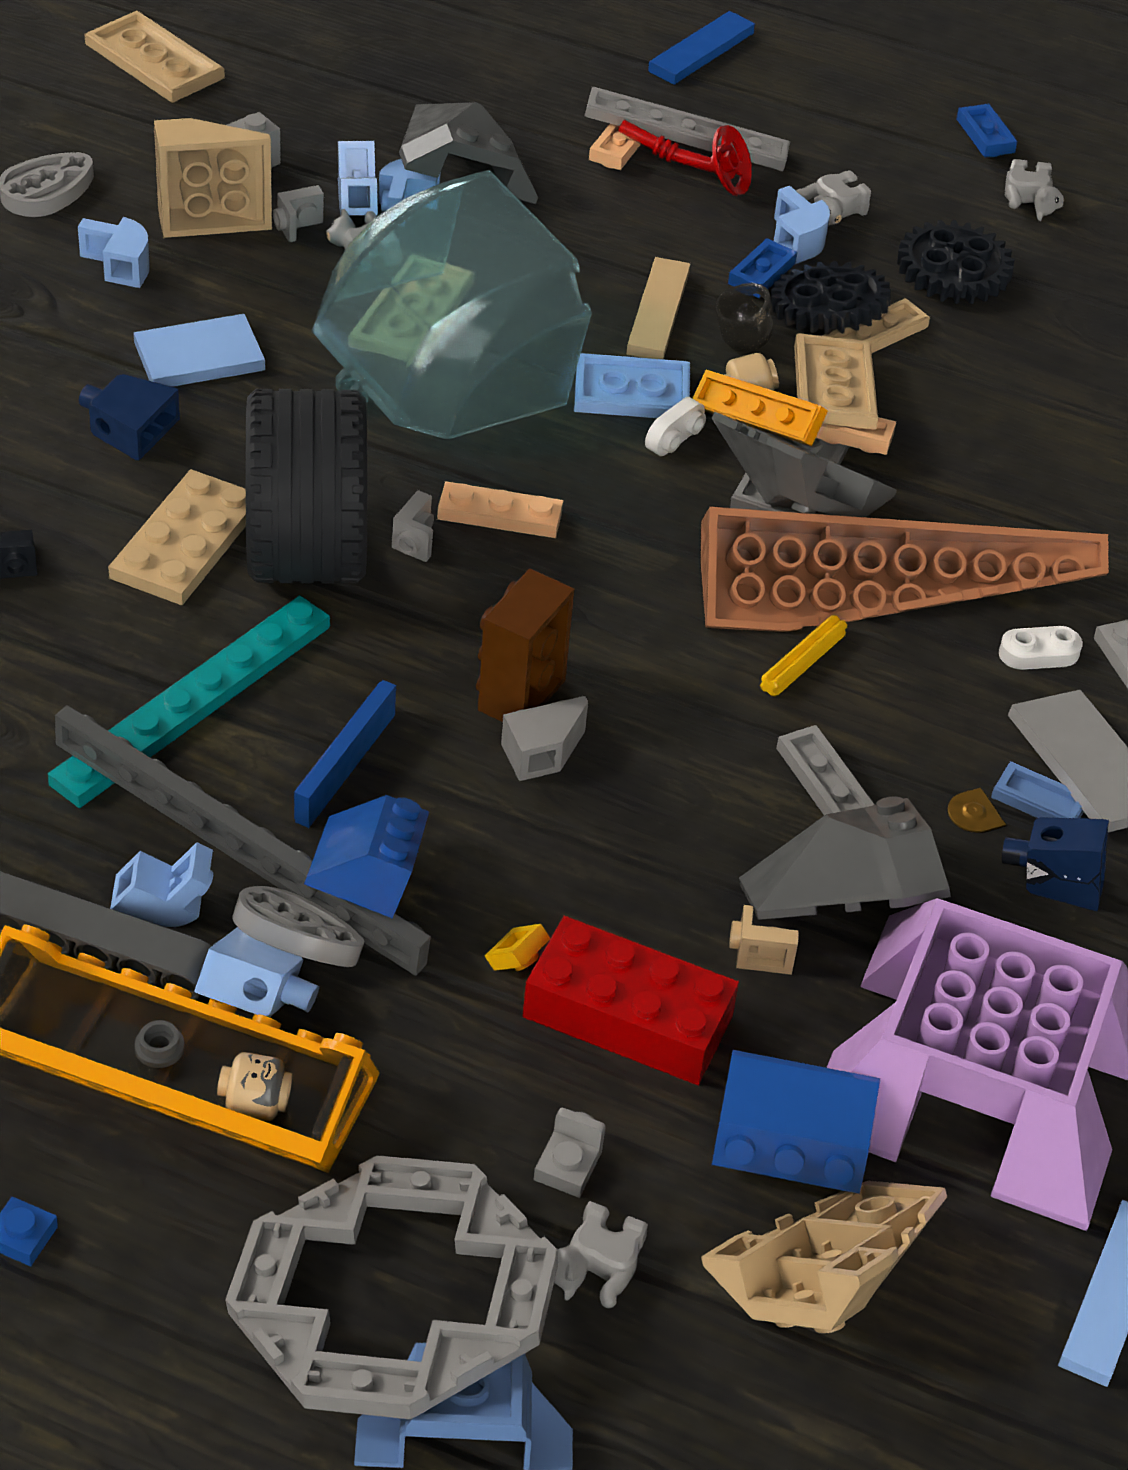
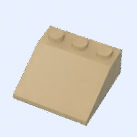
(211, 178)

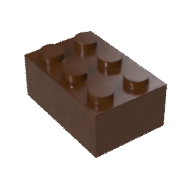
(524, 645)

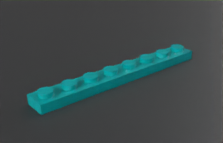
(200, 693)

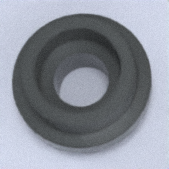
(159, 1034)

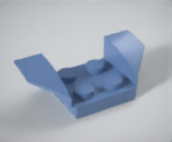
(493, 1408)

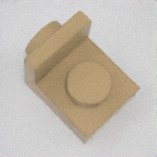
(761, 946)

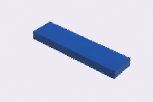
(701, 47)
(344, 753)

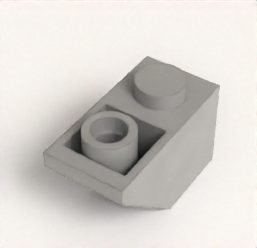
(543, 736)

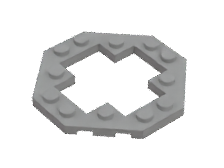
(455, 1351)

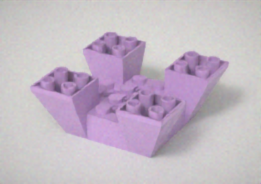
(1001, 1029)

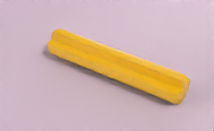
(803, 655)

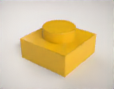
(518, 948)

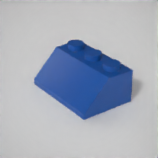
(369, 853)
(796, 1121)

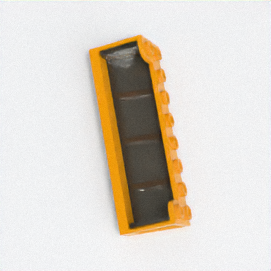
(84, 1026)

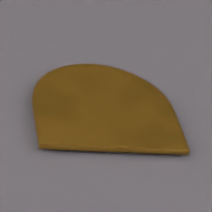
(974, 812)

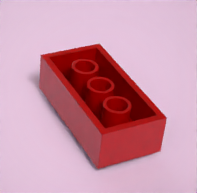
(630, 999)

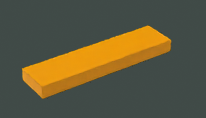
(760, 407)

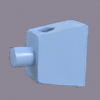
(254, 976)

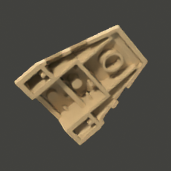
(828, 1262)

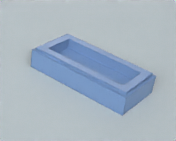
(1035, 794)

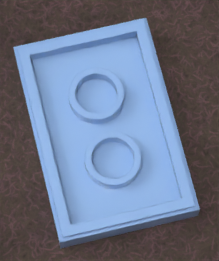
(199, 351)
(629, 385)

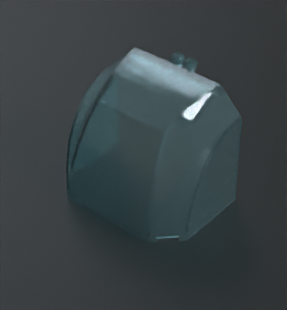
(456, 311)

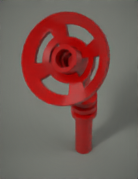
(724, 161)

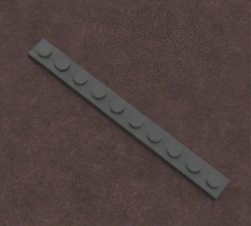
(231, 833)

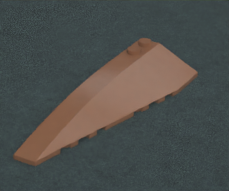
(804, 567)

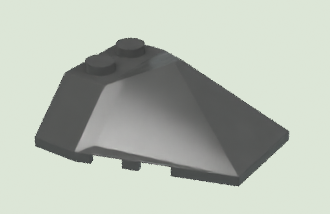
(464, 132)
(799, 478)
(850, 860)

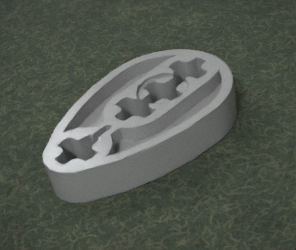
(45, 183)
(296, 926)

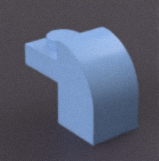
(357, 177)
(398, 183)
(800, 223)
(120, 247)
(161, 891)

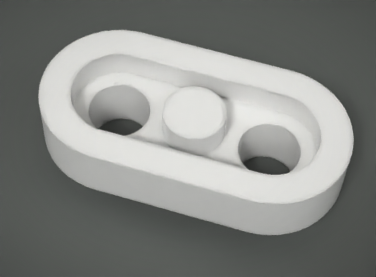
(675, 426)
(1040, 647)

